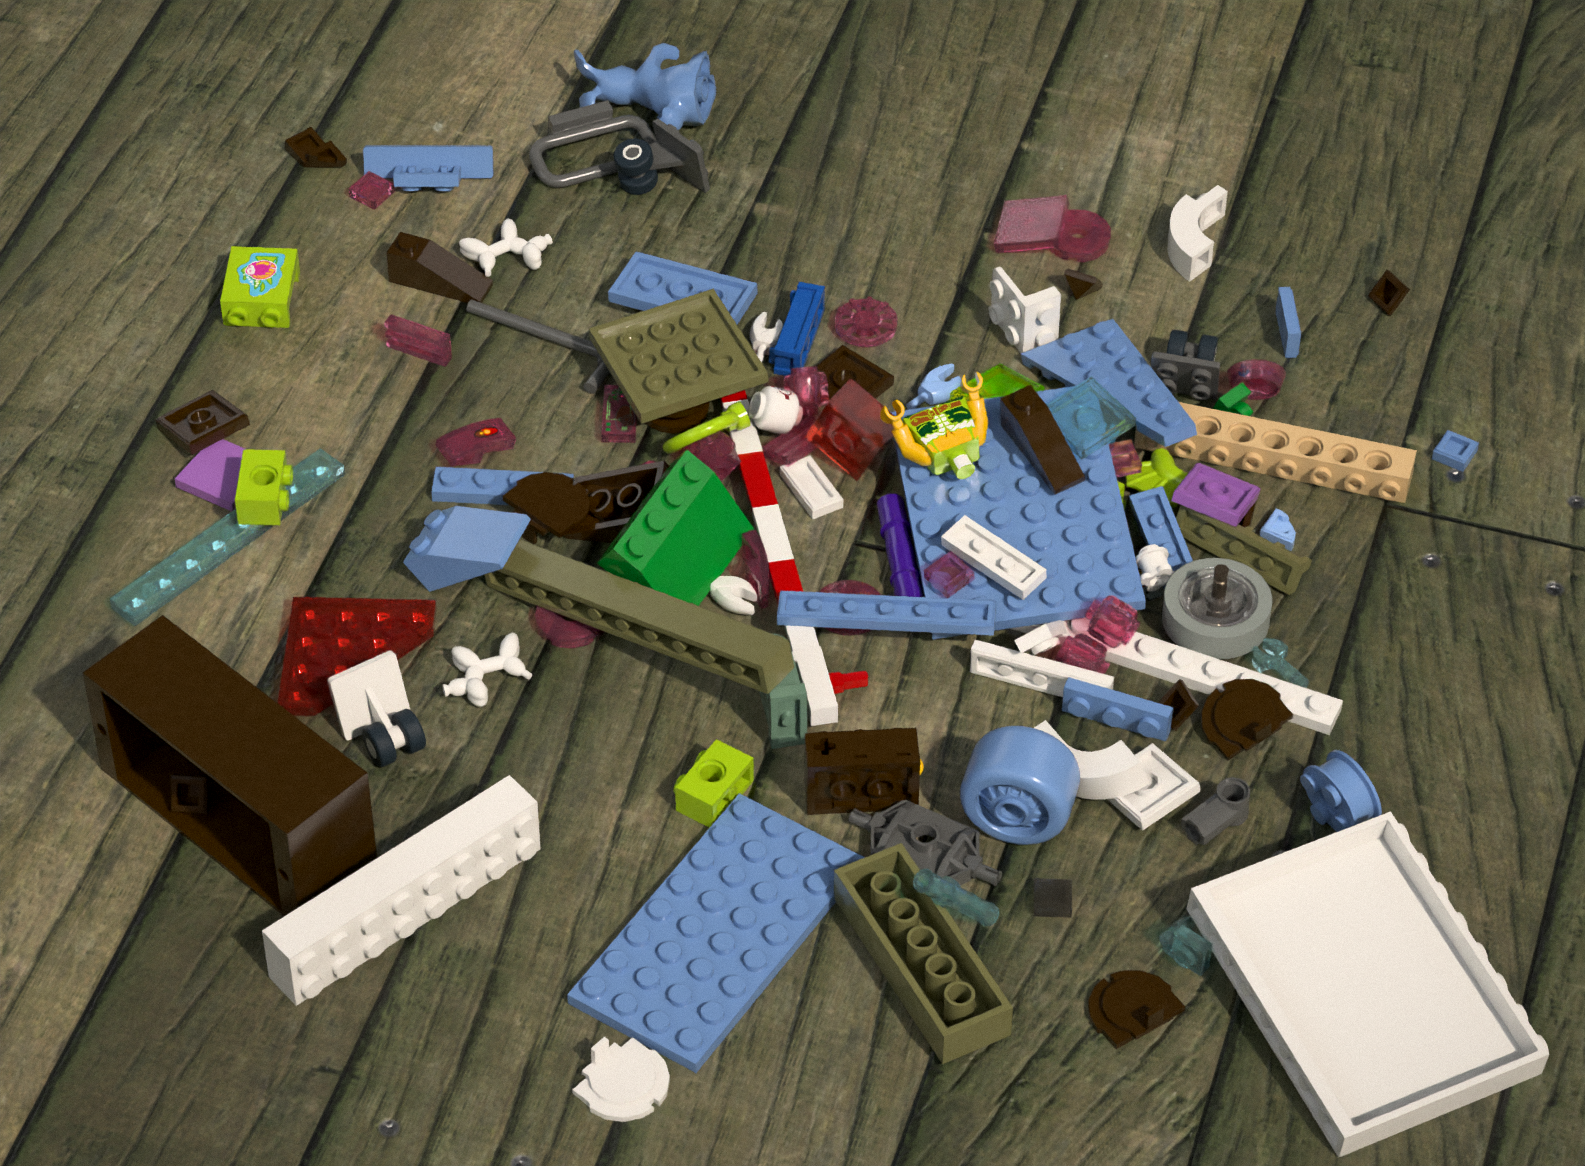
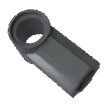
(1223, 809)

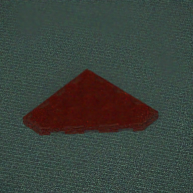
(341, 633)

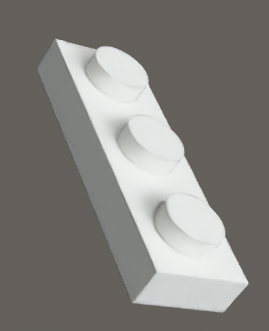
(994, 557)

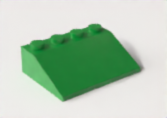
(680, 533)

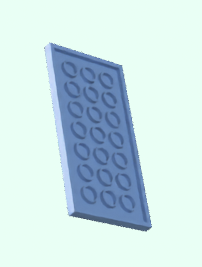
(714, 933)

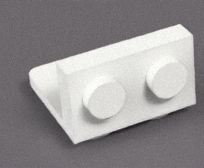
(1024, 319)

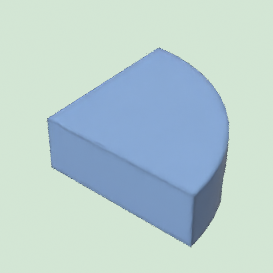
(1279, 529)

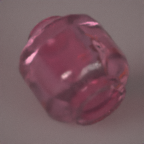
(810, 388)
(1112, 621)
(1083, 653)

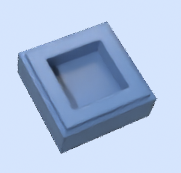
(1455, 450)

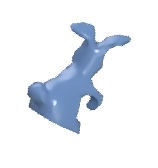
(677, 94)

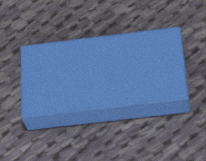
(1288, 322)

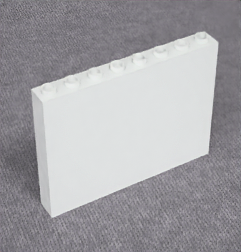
(1367, 983)

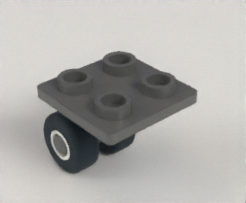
(671, 150)
(1189, 366)

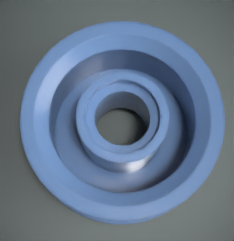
(1340, 792)

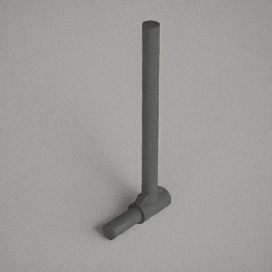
(545, 332)

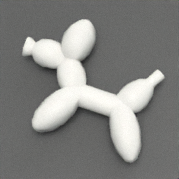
(479, 251)
(475, 669)

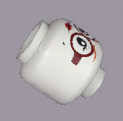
(775, 410)

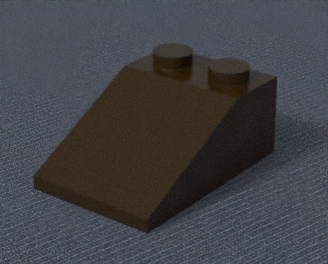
(614, 499)

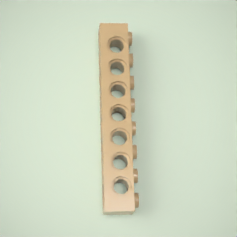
(1293, 453)

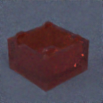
(852, 430)

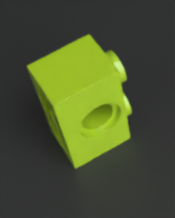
(262, 487)
(713, 782)

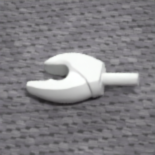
(764, 338)
(729, 593)

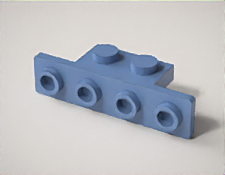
(429, 164)

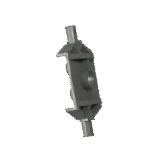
(951, 852)

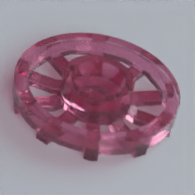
(866, 322)

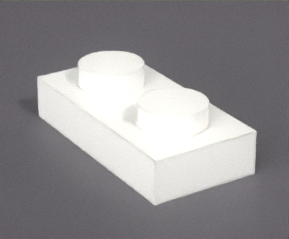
(1042, 638)

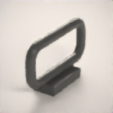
(580, 125)

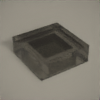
(1052, 898)

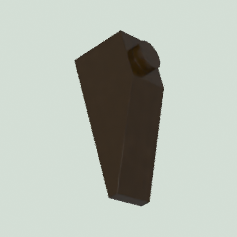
(432, 269)
(1040, 439)

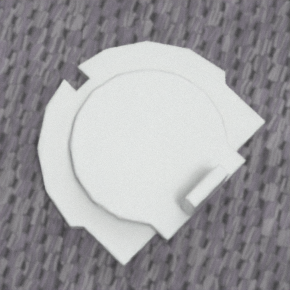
(623, 1081)

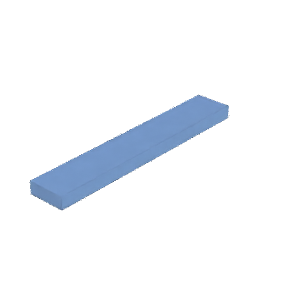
(886, 612)

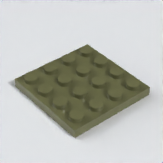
(678, 355)

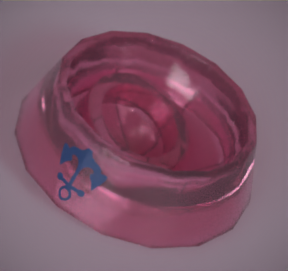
(1260, 377)

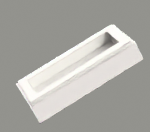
(811, 487)

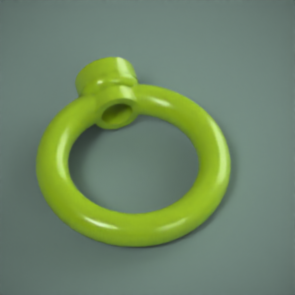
(733, 418)

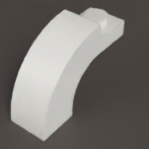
(1187, 245)
(1107, 771)

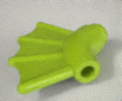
(1157, 473)

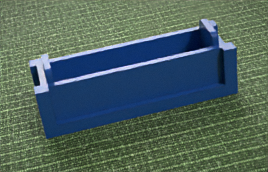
(799, 328)

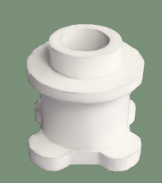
(1154, 567)

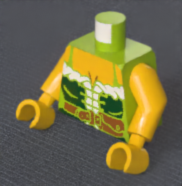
(943, 435)

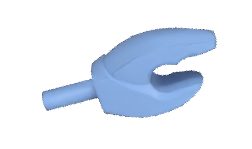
(934, 388)

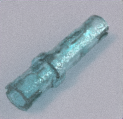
(948, 893)

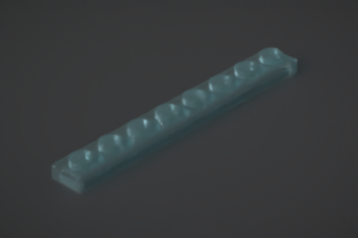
(218, 545)

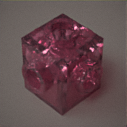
(717, 453)

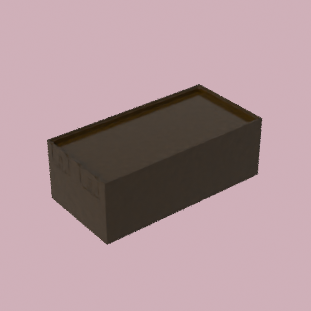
(281, 799)

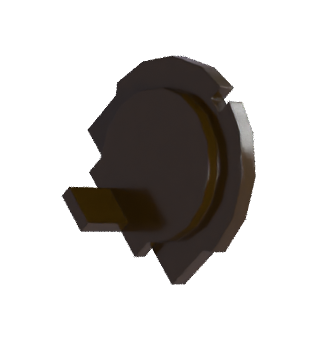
(550, 504)
(1242, 715)
(1131, 1006)

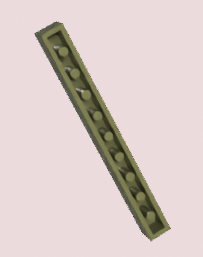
(645, 616)

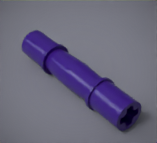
(899, 548)

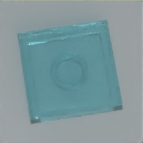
(1090, 417)

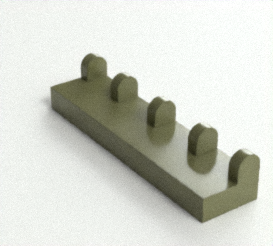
(1242, 545)

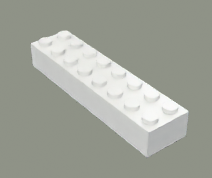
(402, 890)

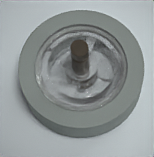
(1217, 607)

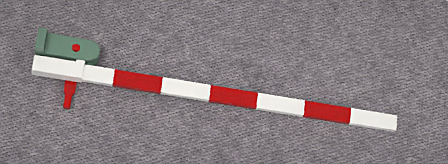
(809, 685)

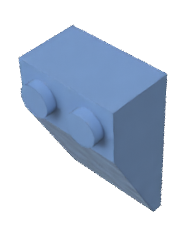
(463, 544)

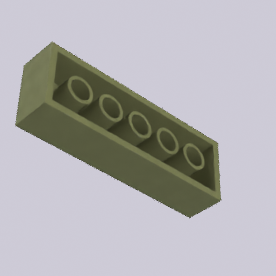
(922, 954)

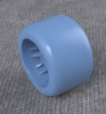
(1020, 785)

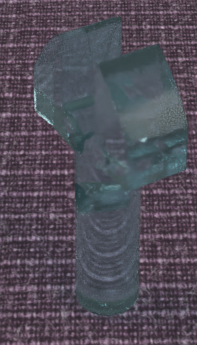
(1275, 660)

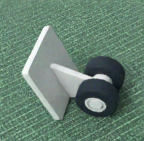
(368, 701)

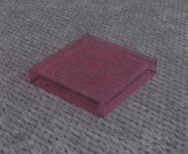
(1031, 224)

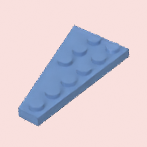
(1121, 369)

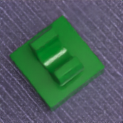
(1235, 401)

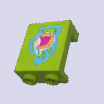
(259, 286)

